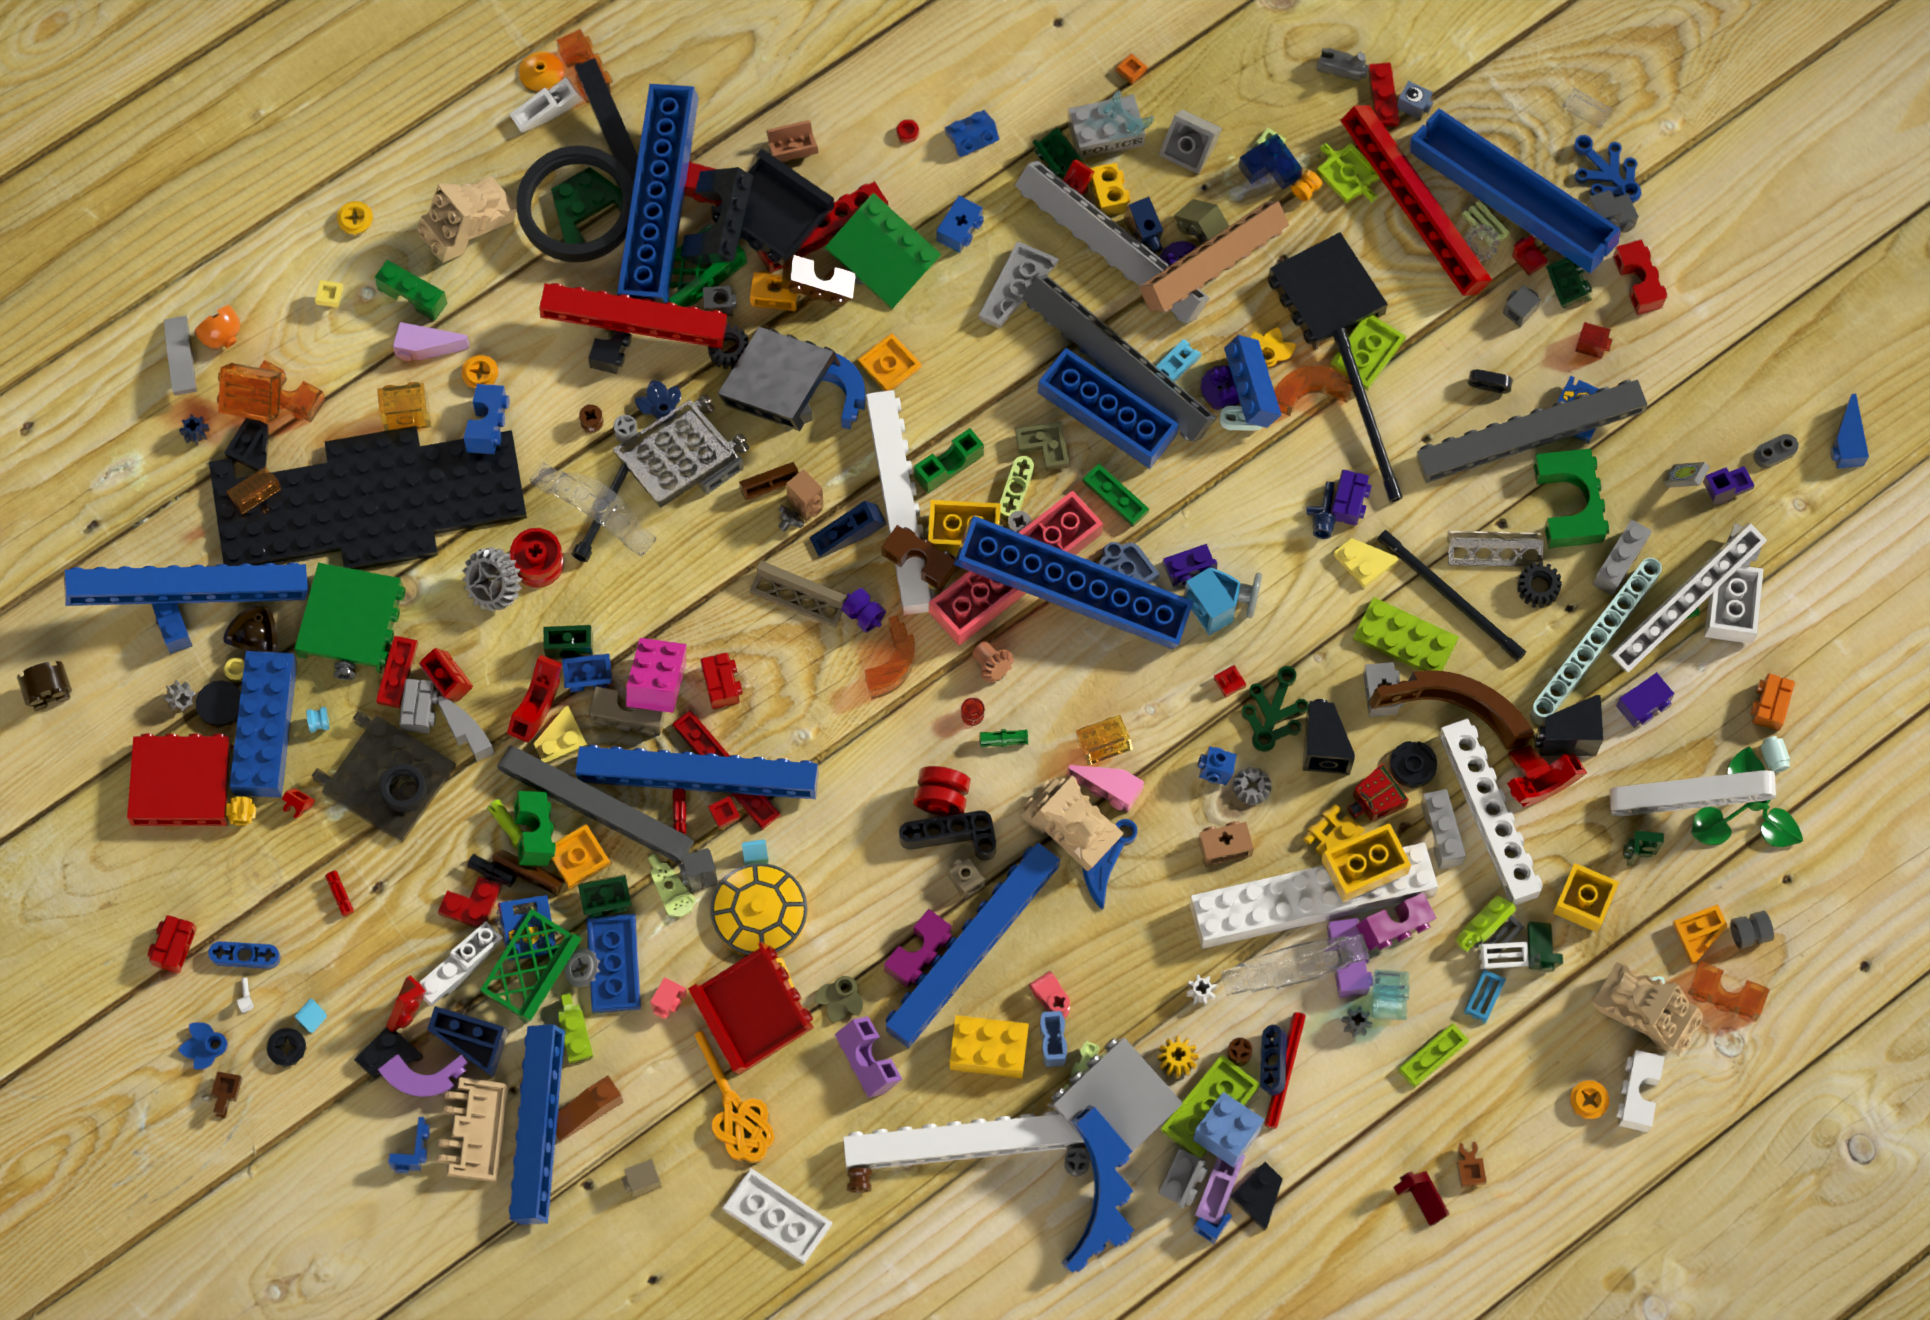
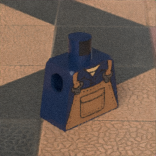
(1144, 224)

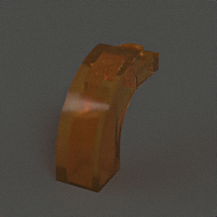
(1310, 380)
(891, 675)

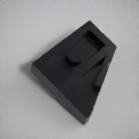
(250, 444)
(383, 1049)

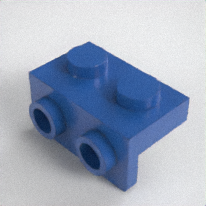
(972, 133)
(587, 671)

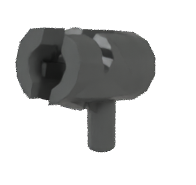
(1343, 64)

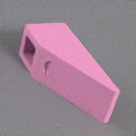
(1112, 784)

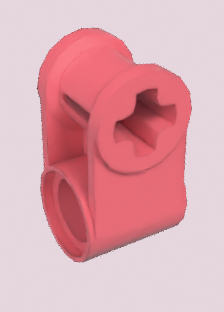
(1049, 992)

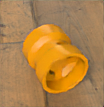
(1306, 185)

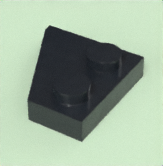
(1259, 1194)

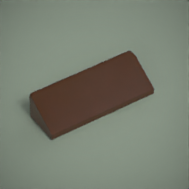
(531, 874)

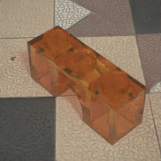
(577, 49)
(302, 402)
(1707, 987)

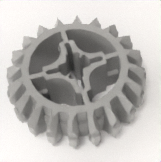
(495, 593)

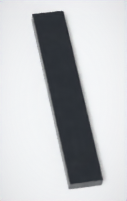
(607, 115)

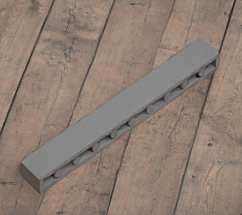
(1100, 233)

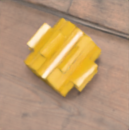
(240, 811)

